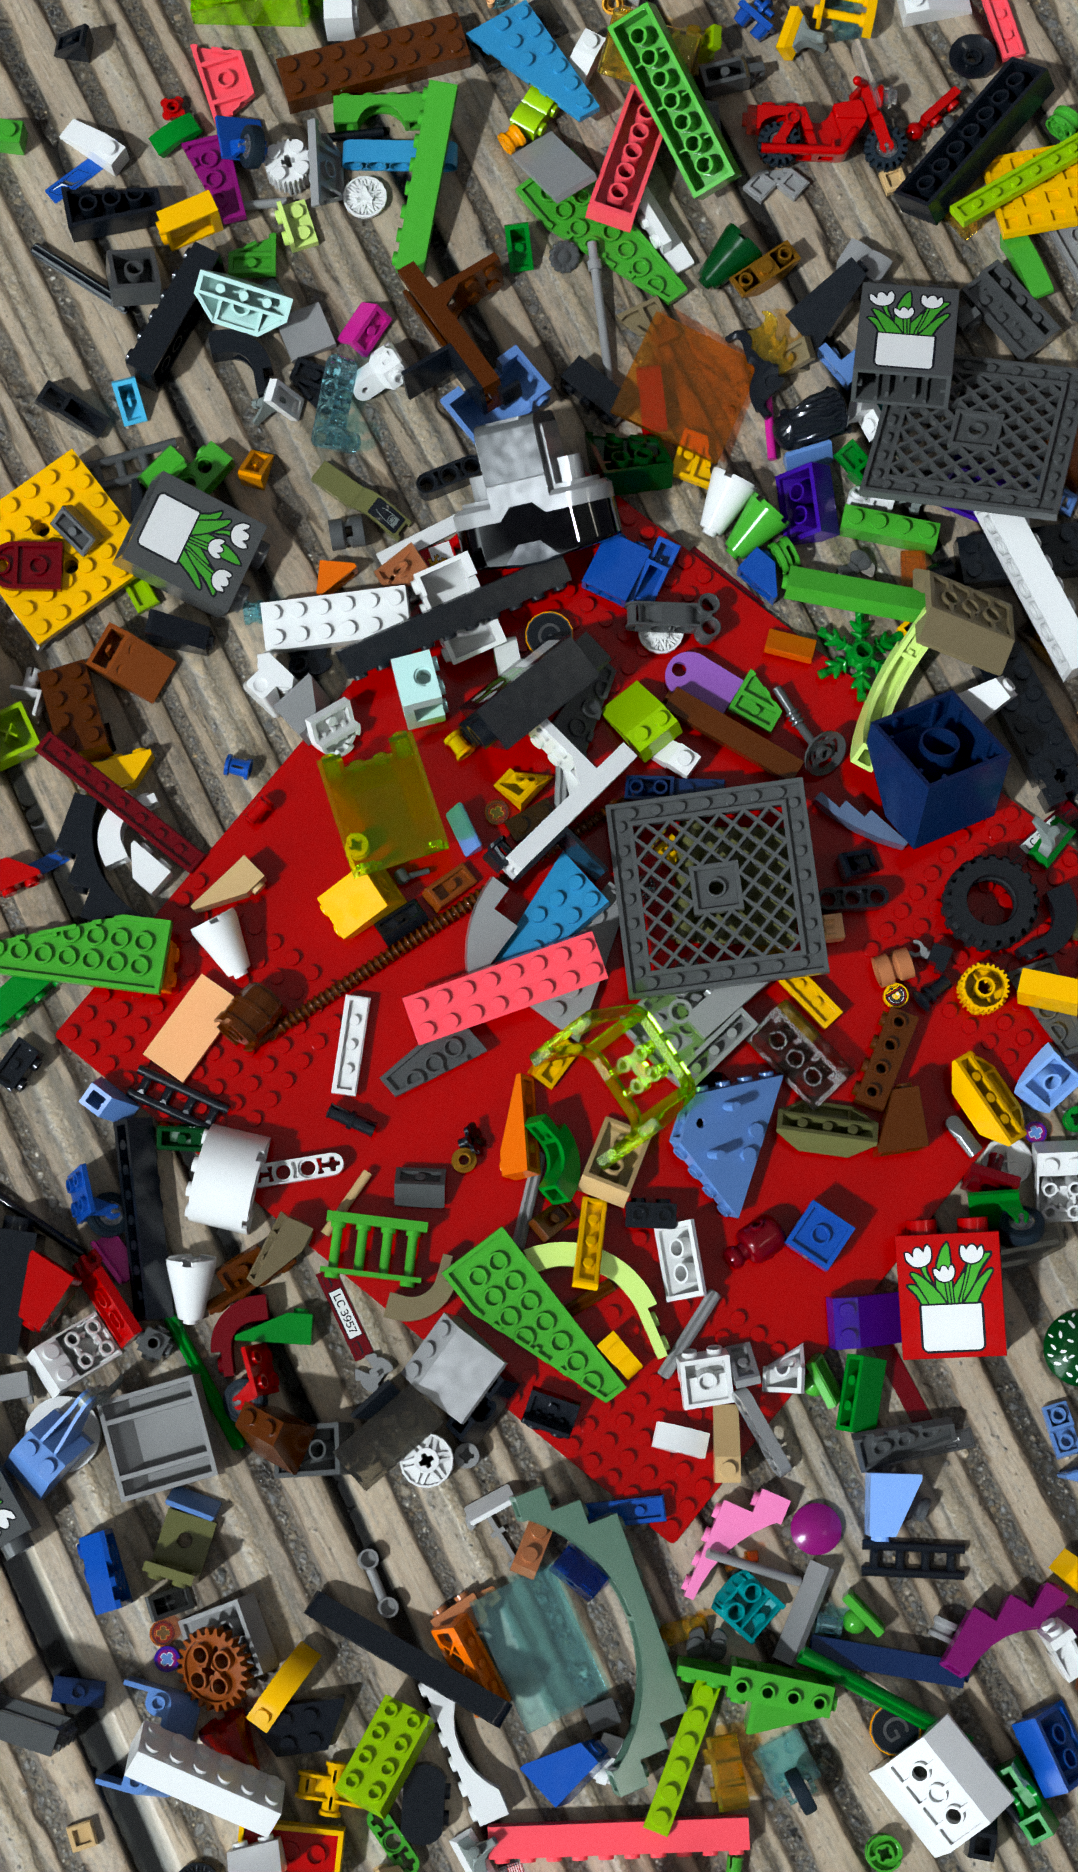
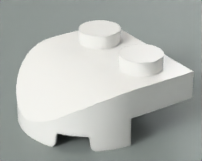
(333, 728)

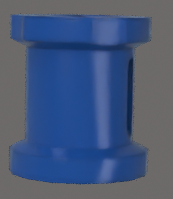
(230, 769)

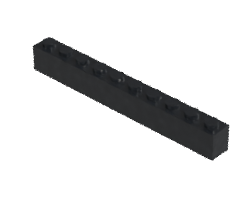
(452, 616)

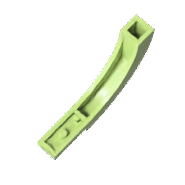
(886, 692)
(563, 1255)

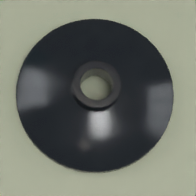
(973, 47)

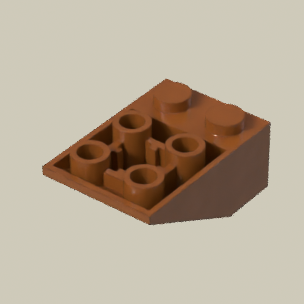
(130, 663)

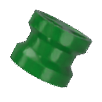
(1071, 1122)

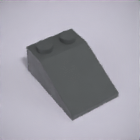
(319, 1456)

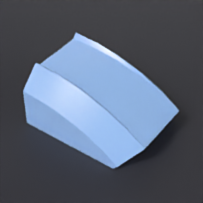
(1047, 1079)

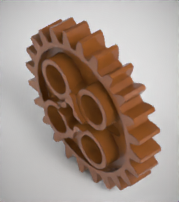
(215, 1668)

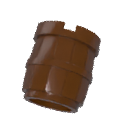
(250, 1015)

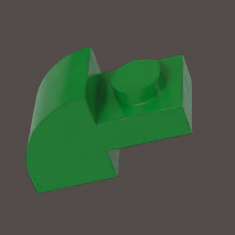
(853, 461)

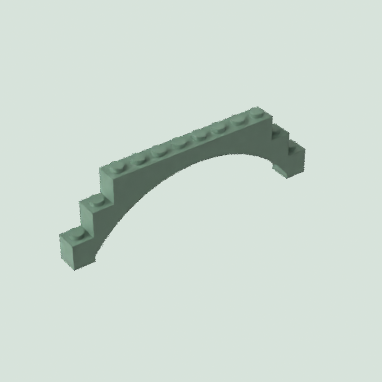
(656, 1683)

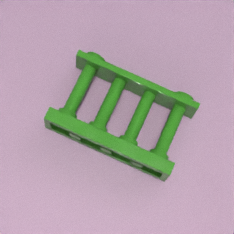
(388, 1228)

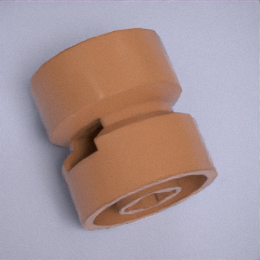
(895, 966)

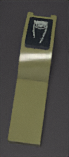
(360, 499)

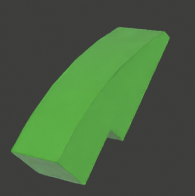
(1027, 265)

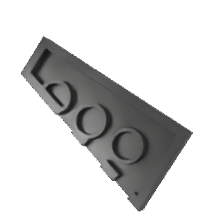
(431, 1061)
(894, 1443)

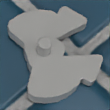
(380, 1368)

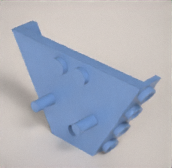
(731, 1136)

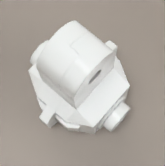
(380, 372)

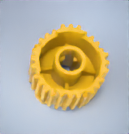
(973, 999)

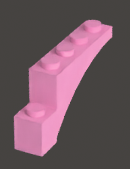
(729, 1528)

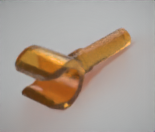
(749, 1555)

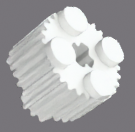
(285, 155)

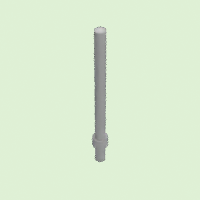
(595, 266)

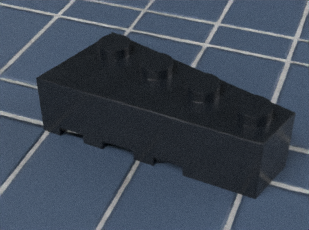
(109, 211)

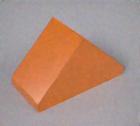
(334, 575)

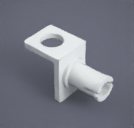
(29, 692)

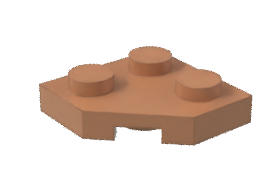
(401, 567)

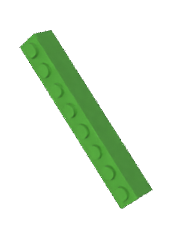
(427, 175)

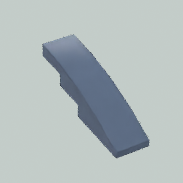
(869, 826)

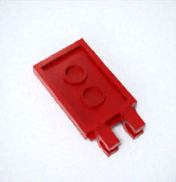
(107, 1299)

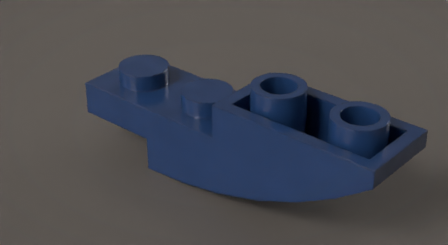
(663, 786)

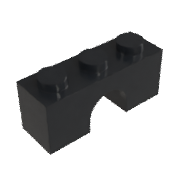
(486, 1411)

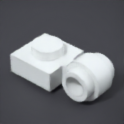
(867, 502)
(614, 1745)

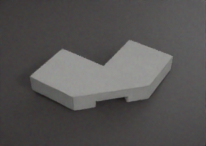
(785, 180)

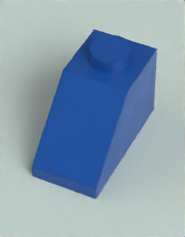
(760, 574)

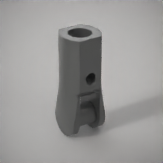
(963, 1136)

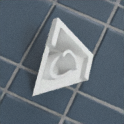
(786, 1373)

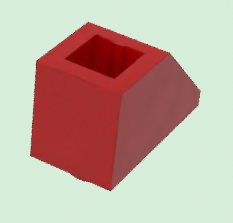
(17, 875)

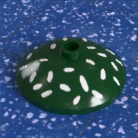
(1061, 1347)

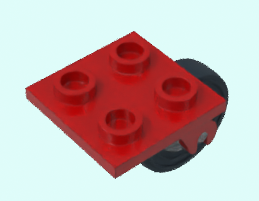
(259, 1384)

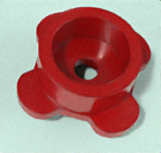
(169, 114)

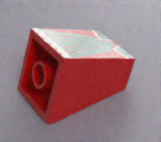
(45, 1292)

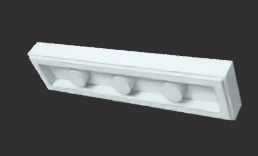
(351, 1045)

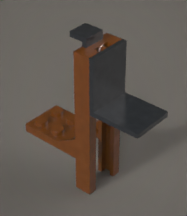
(457, 351)

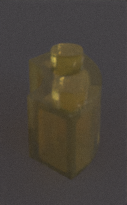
(727, 1772)

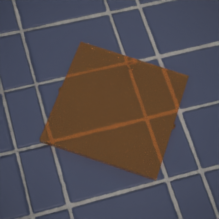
(685, 388)

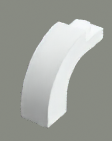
(112, 831)

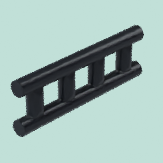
(171, 1086)
(900, 1571)

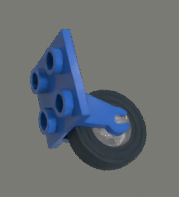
(241, 140)
(101, 1212)

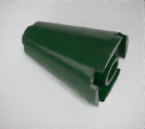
(728, 257)

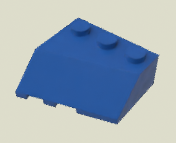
(104, 1571)

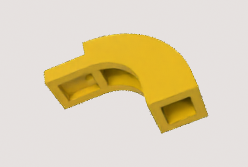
(283, 1686)

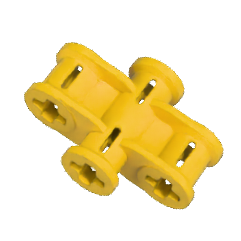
(322, 1788)

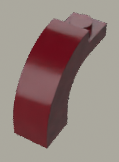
(229, 1324)

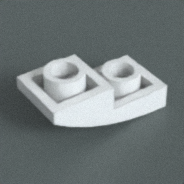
(506, 654)
(680, 1440)

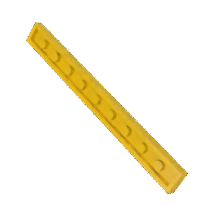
(802, 989)

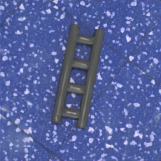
(120, 459)

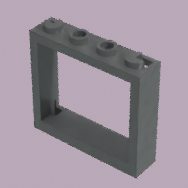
(35, 1726)

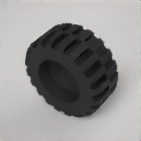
(1009, 877)

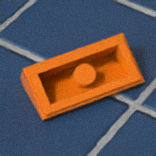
(790, 646)

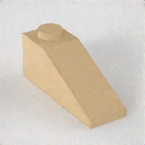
(236, 884)
(726, 1444)

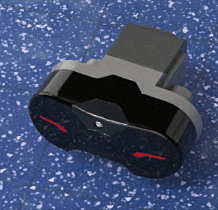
(532, 498)

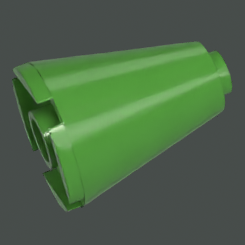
(754, 528)

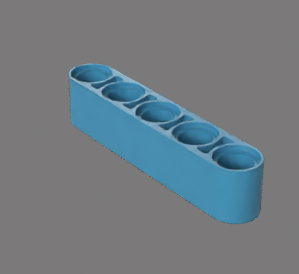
(387, 155)

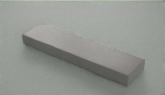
(803, 1612)

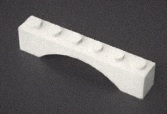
(484, 1795)

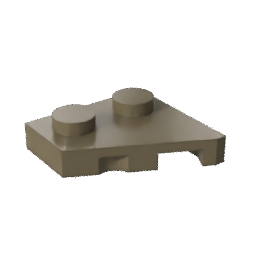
(640, 316)

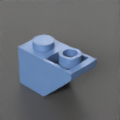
(108, 1101)

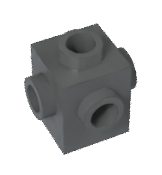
(164, 1345)

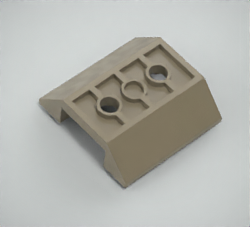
(964, 622)

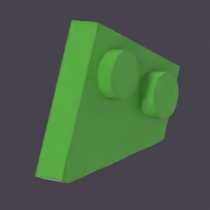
(755, 704)

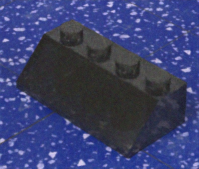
(800, 1054)

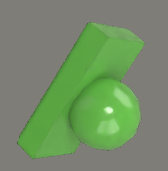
(821, 1381)
(860, 1616)

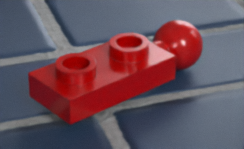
(934, 115)

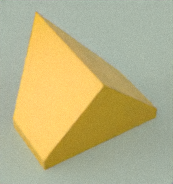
(521, 786)

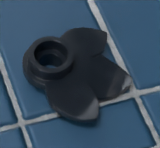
(313, 661)

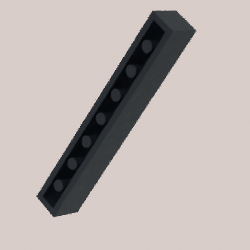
(143, 1219)

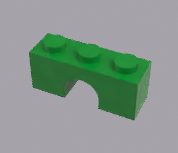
(1036, 1816)

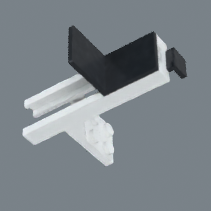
(584, 786)

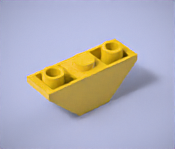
(127, 769)

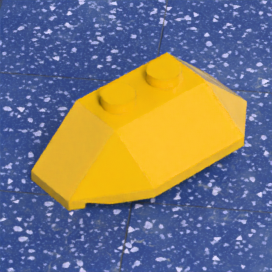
(987, 1099)

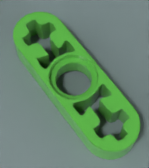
(410, 1853)

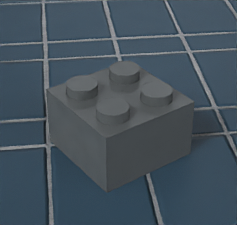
(133, 277)

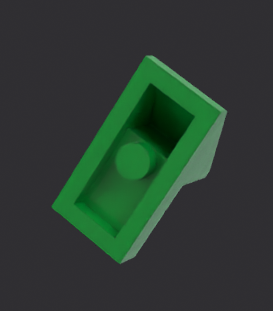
(518, 247)

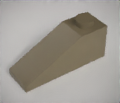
(283, 1243)

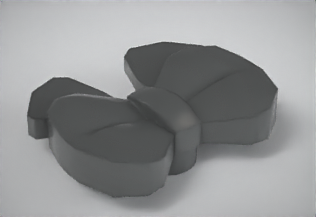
(858, 563)
(715, 1647)

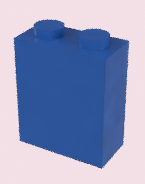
(616, 569)

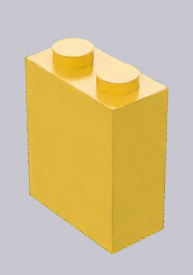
(1048, 991)

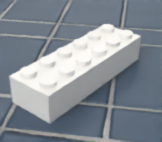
(332, 618)
(205, 1778)

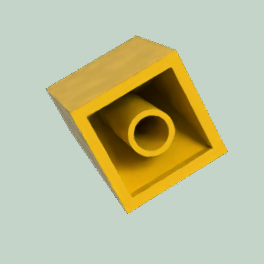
(360, 902)

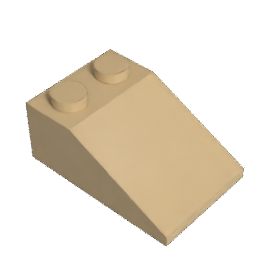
(616, 1181)

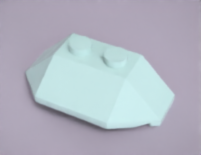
(241, 303)

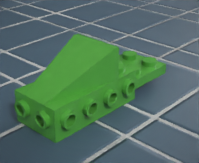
(774, 1692)

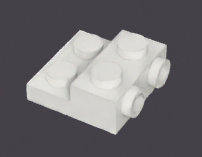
(705, 1377)

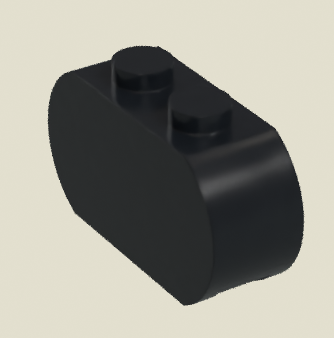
(425, 1803)

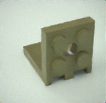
(173, 1560)

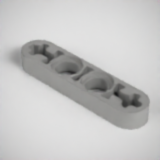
(761, 1431)

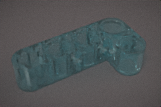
(334, 406)

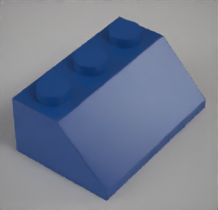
(1050, 1748)

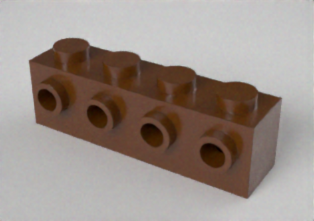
(885, 1059)

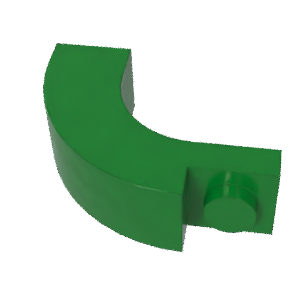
(562, 1158)

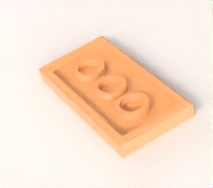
(189, 1029)

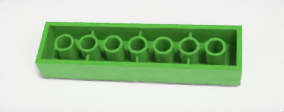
(674, 101)

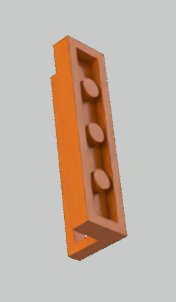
(471, 1650)

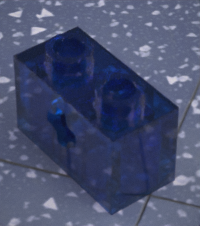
(578, 1573)

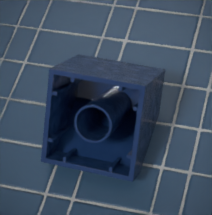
(936, 768)

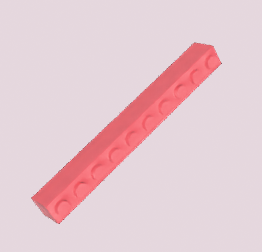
(618, 1837)

